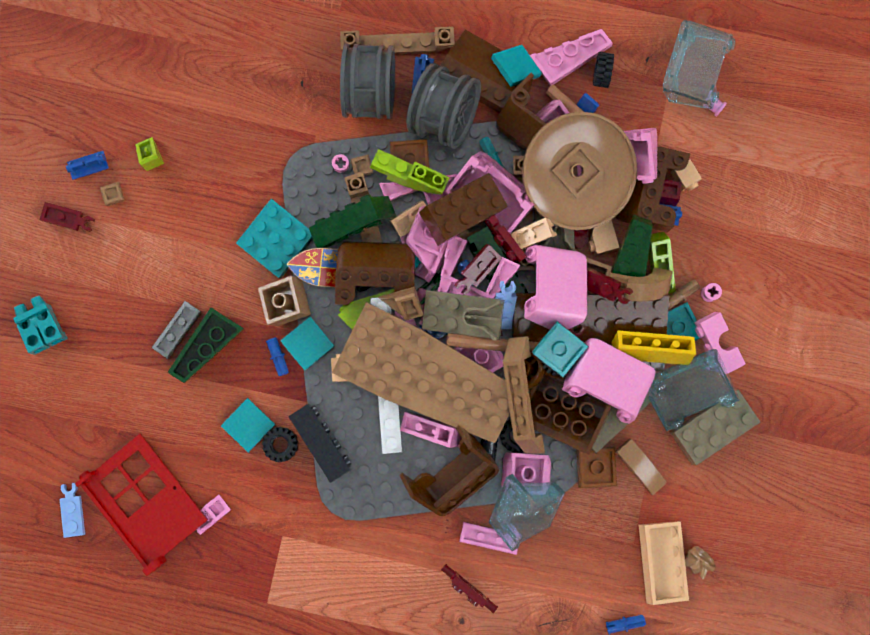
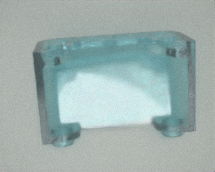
(696, 65)
(691, 388)

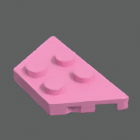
(424, 245)

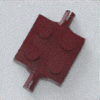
(462, 585)

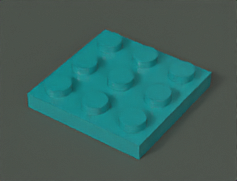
(275, 238)

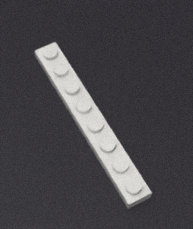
(388, 410)

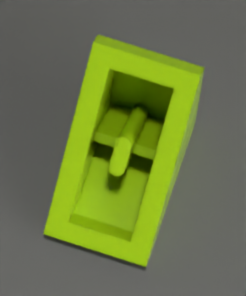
(148, 154)

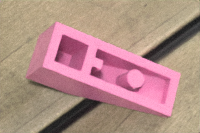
(430, 430)

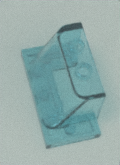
(524, 509)

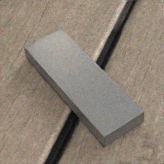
(176, 329)

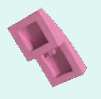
(213, 511)

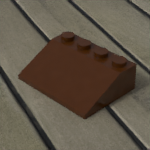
(473, 57)
(567, 418)

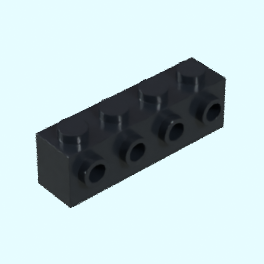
(320, 443)

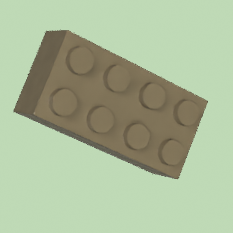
(714, 429)

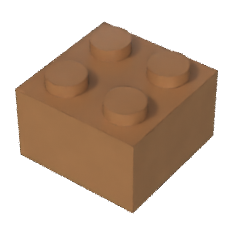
(284, 301)

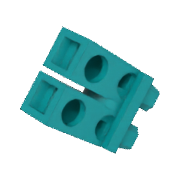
(38, 326)

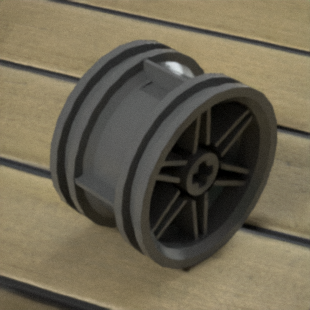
(367, 81)
(443, 105)

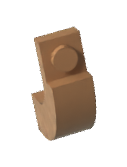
(647, 287)

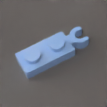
(507, 294)
(71, 512)

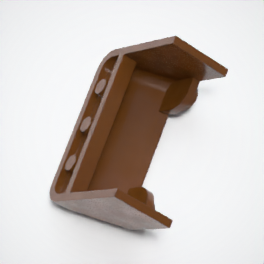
(516, 120)
(456, 480)

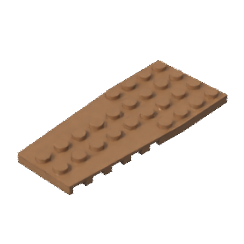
(422, 374)

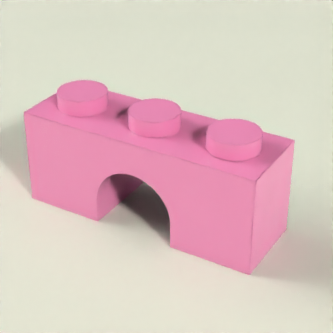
(709, 330)

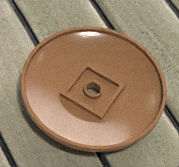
(606, 174)

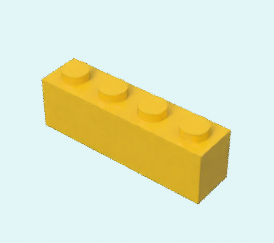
(656, 347)

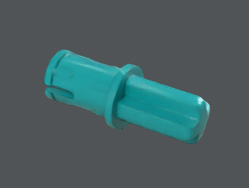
(489, 149)

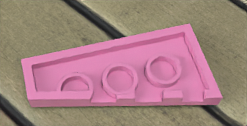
(568, 57)

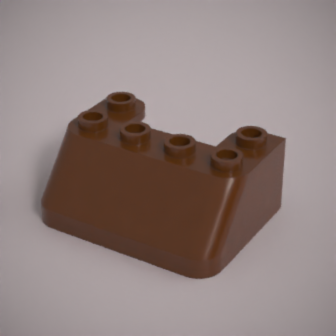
(646, 197)
(372, 265)

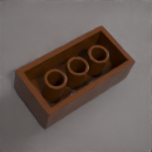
(463, 209)

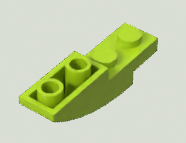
(409, 175)

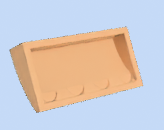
(663, 562)

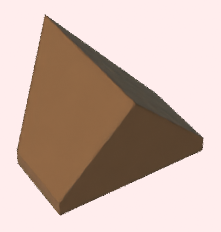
(404, 302)

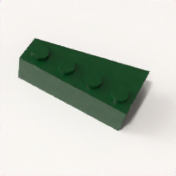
(351, 220)
(478, 241)
(634, 249)
(205, 343)

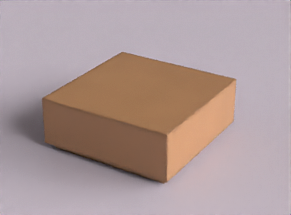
(362, 164)
(112, 194)

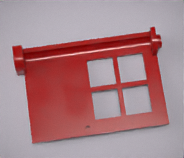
(156, 525)

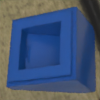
(588, 104)

